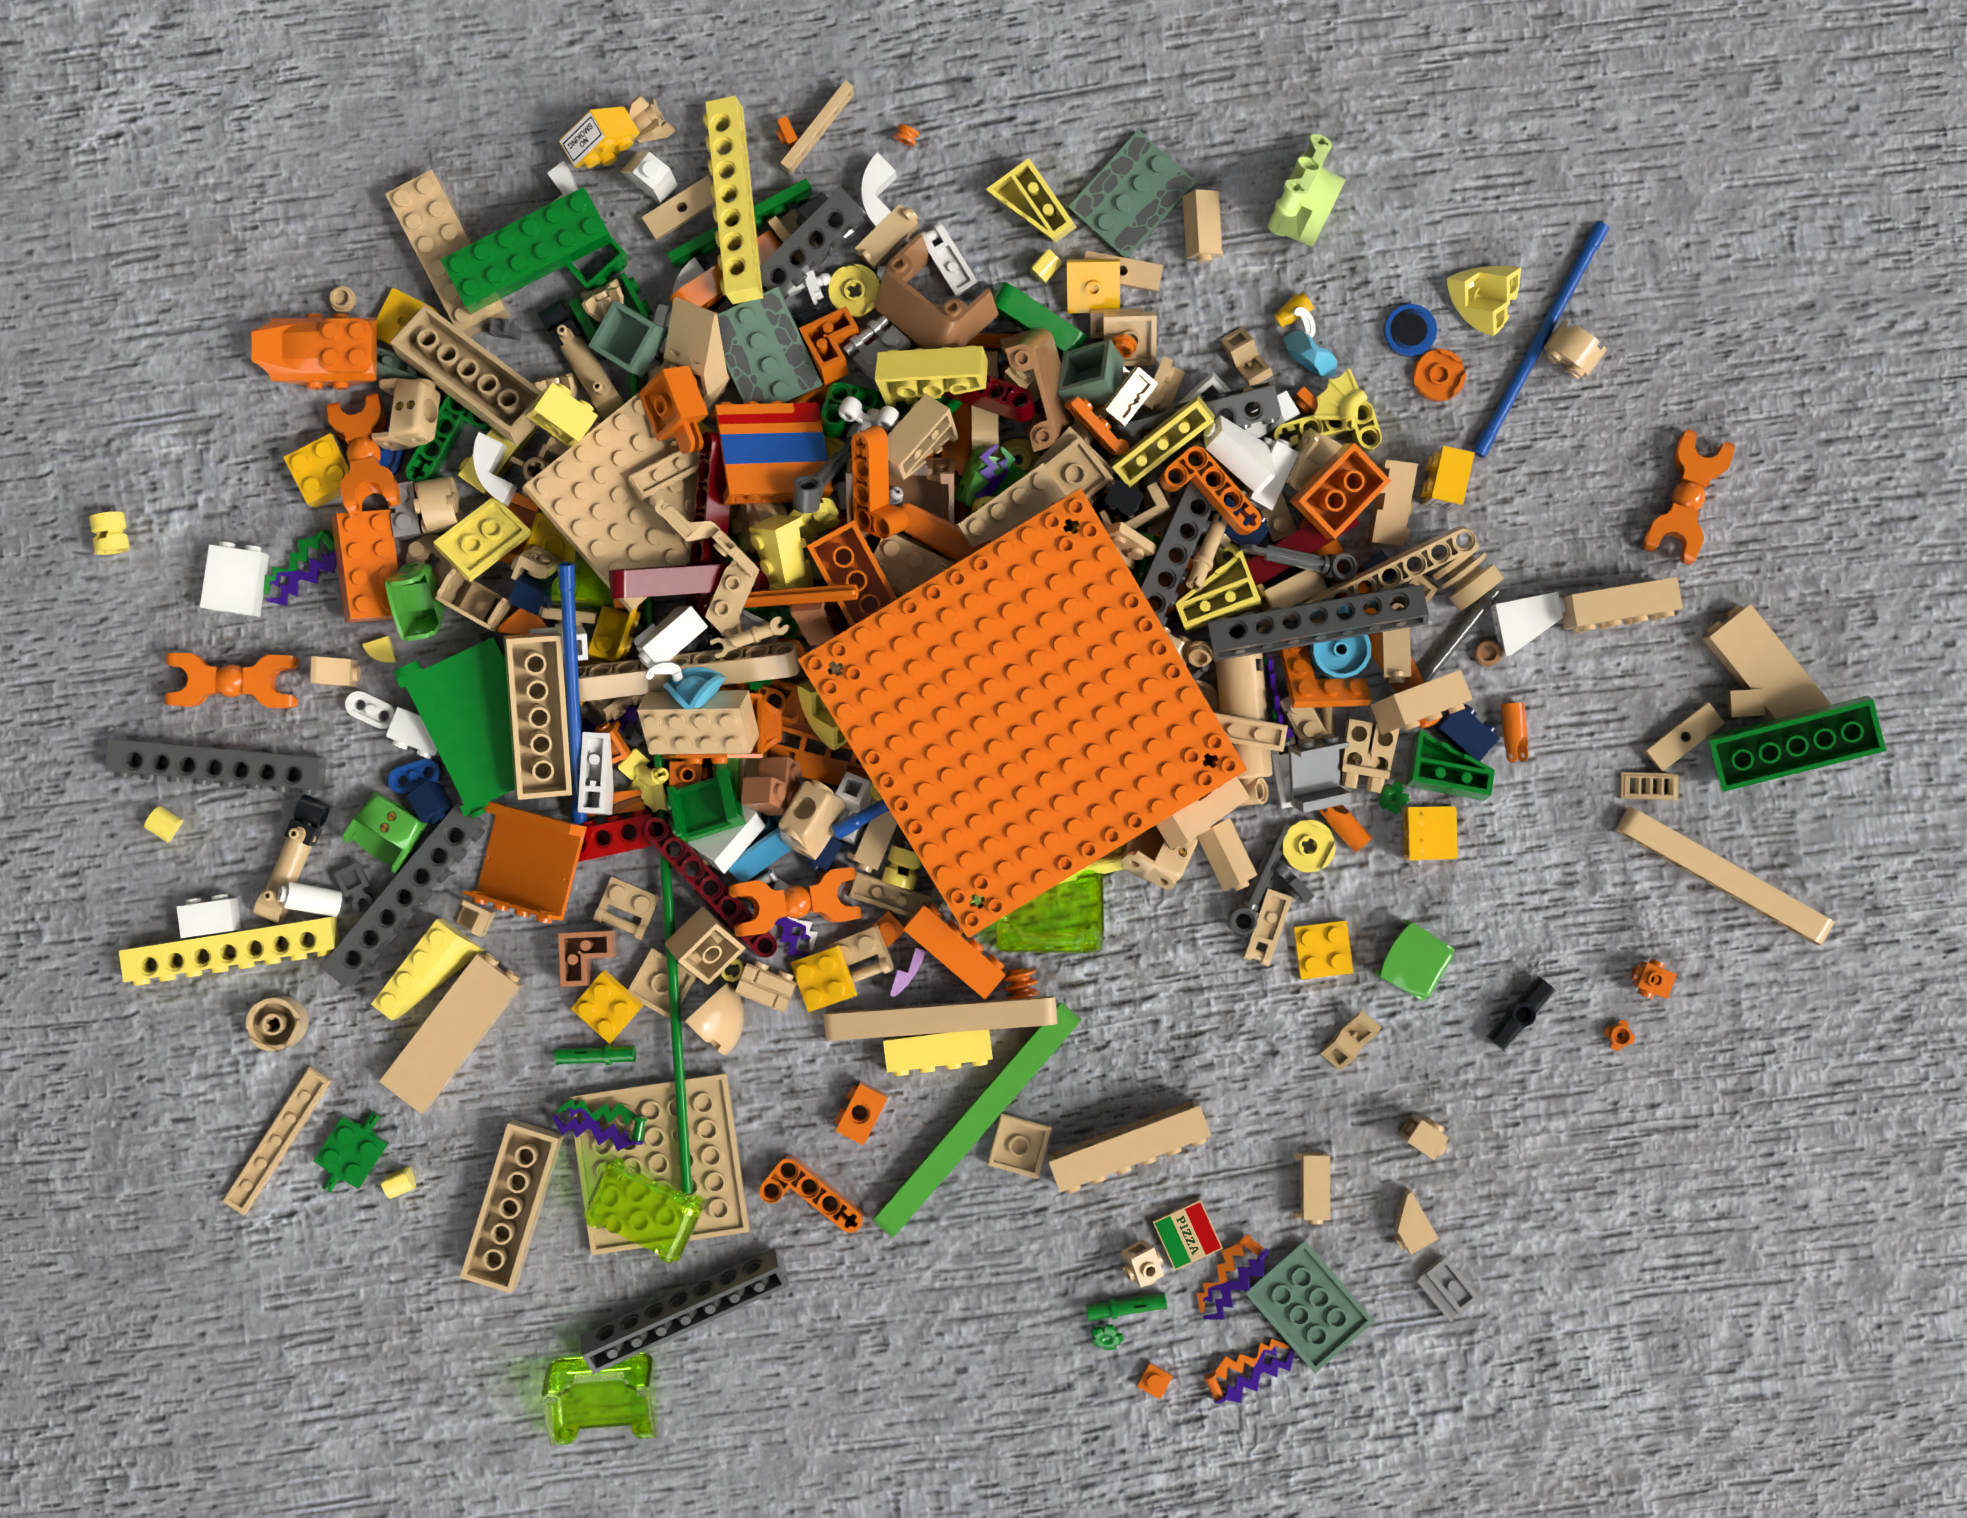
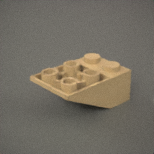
(696, 343)

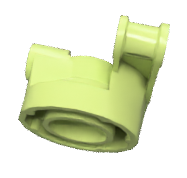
(1307, 195)

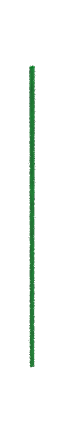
(669, 928)

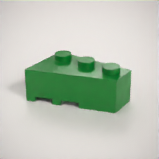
(1445, 770)

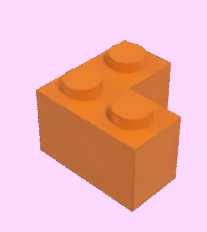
(825, 343)

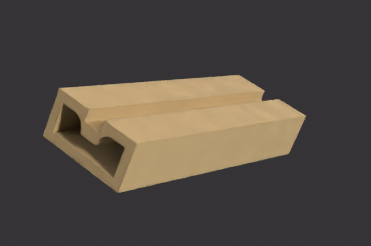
(1762, 661)
(451, 1032)

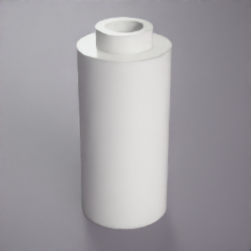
(310, 899)

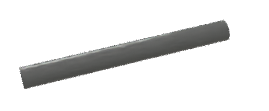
(1459, 634)

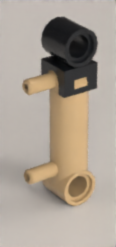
(581, 358)
(301, 836)

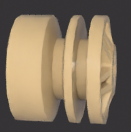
(1468, 577)

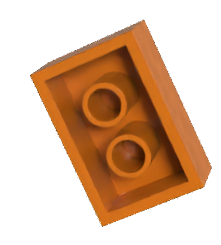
(1340, 490)

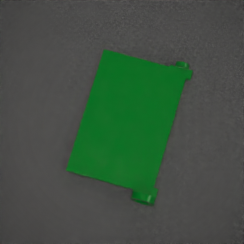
(468, 720)

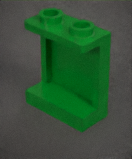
(631, 299)
(705, 807)

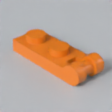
(1097, 427)

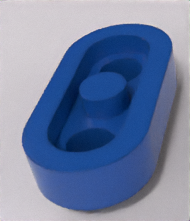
(415, 774)

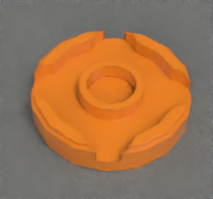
(1439, 375)

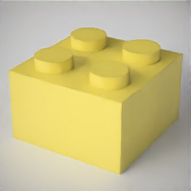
(562, 414)

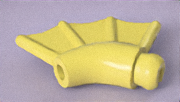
(1341, 401)
(651, 786)

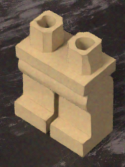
(1365, 758)

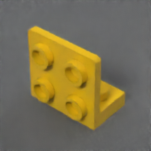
(612, 634)
(1430, 833)

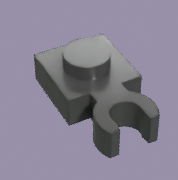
(505, 329)
(353, 882)
(1297, 888)

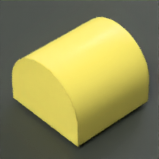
(1045, 266)
(629, 764)
(163, 823)
(398, 1182)

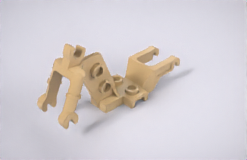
(733, 586)

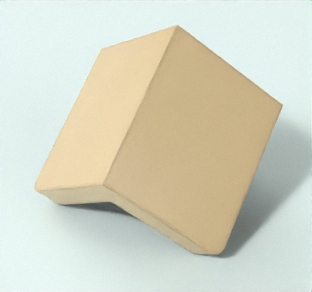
(1745, 702)
(475, 917)

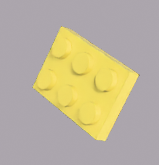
(482, 538)

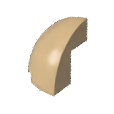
(720, 1019)

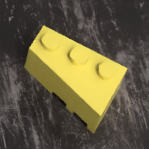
(1031, 199)
(781, 552)
(1223, 594)

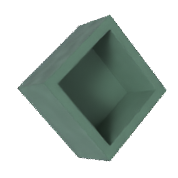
(628, 338)
(1091, 373)

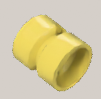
(109, 533)
(905, 858)

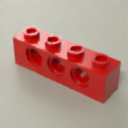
(618, 842)

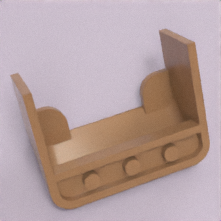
(916, 317)

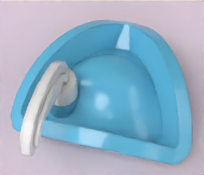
(1305, 351)
(689, 686)

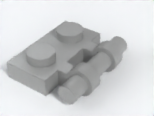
(886, 340)

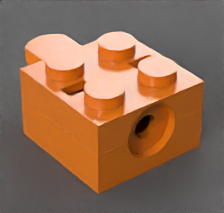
(675, 407)

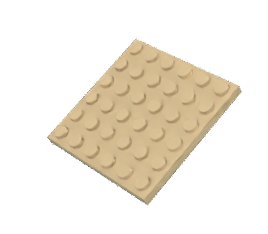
(597, 508)
(712, 1146)

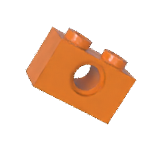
(860, 1128)

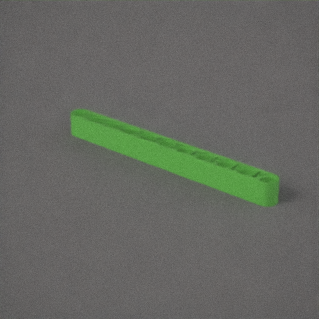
(975, 1122)

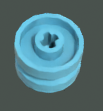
(1336, 666)

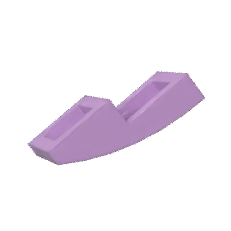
(904, 977)

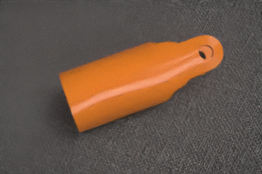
(1515, 731)
(1347, 827)

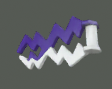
(788, 923)

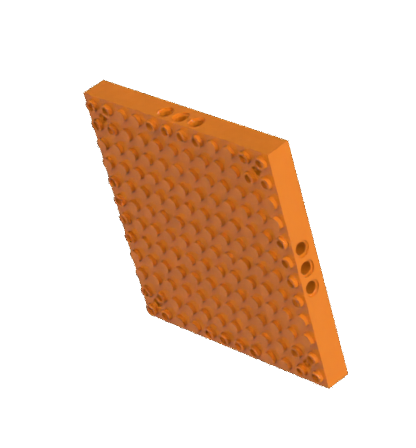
(1022, 713)

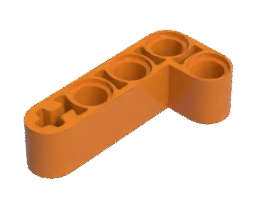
(871, 485)
(1216, 494)
(815, 1197)

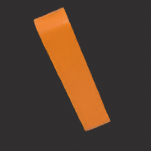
(706, 288)

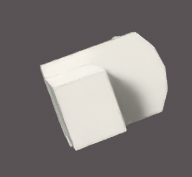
(813, 284)

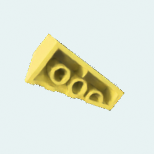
(930, 372)
(427, 967)

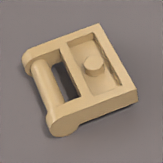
(630, 899)
(862, 946)

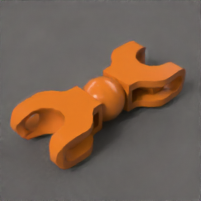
(365, 472)
(1688, 496)
(231, 680)
(795, 901)

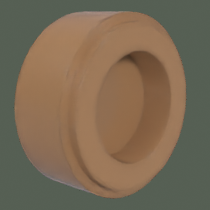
(1487, 653)

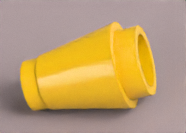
(1285, 314)

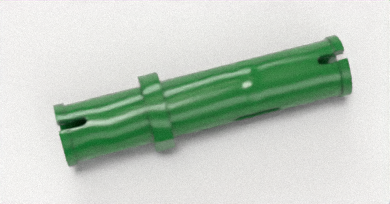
(595, 1055)
(1116, 1308)

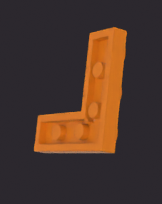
(1311, 692)

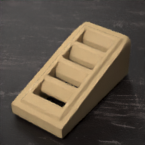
(1672, 786)

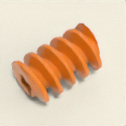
(1021, 983)

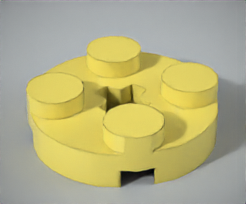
(852, 276)
(818, 521)
(1322, 840)

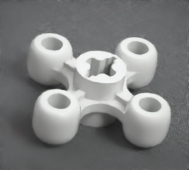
(852, 410)

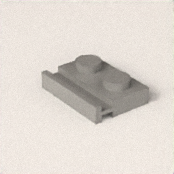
(1447, 1288)

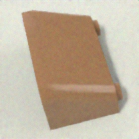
(1038, 351)
(927, 488)

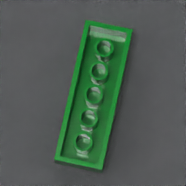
(526, 250)
(1796, 743)

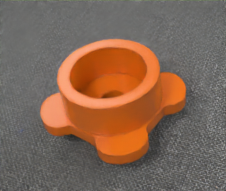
(1626, 1038)

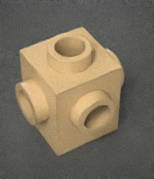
(1142, 1263)

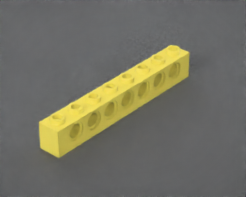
(747, 284)
(135, 961)

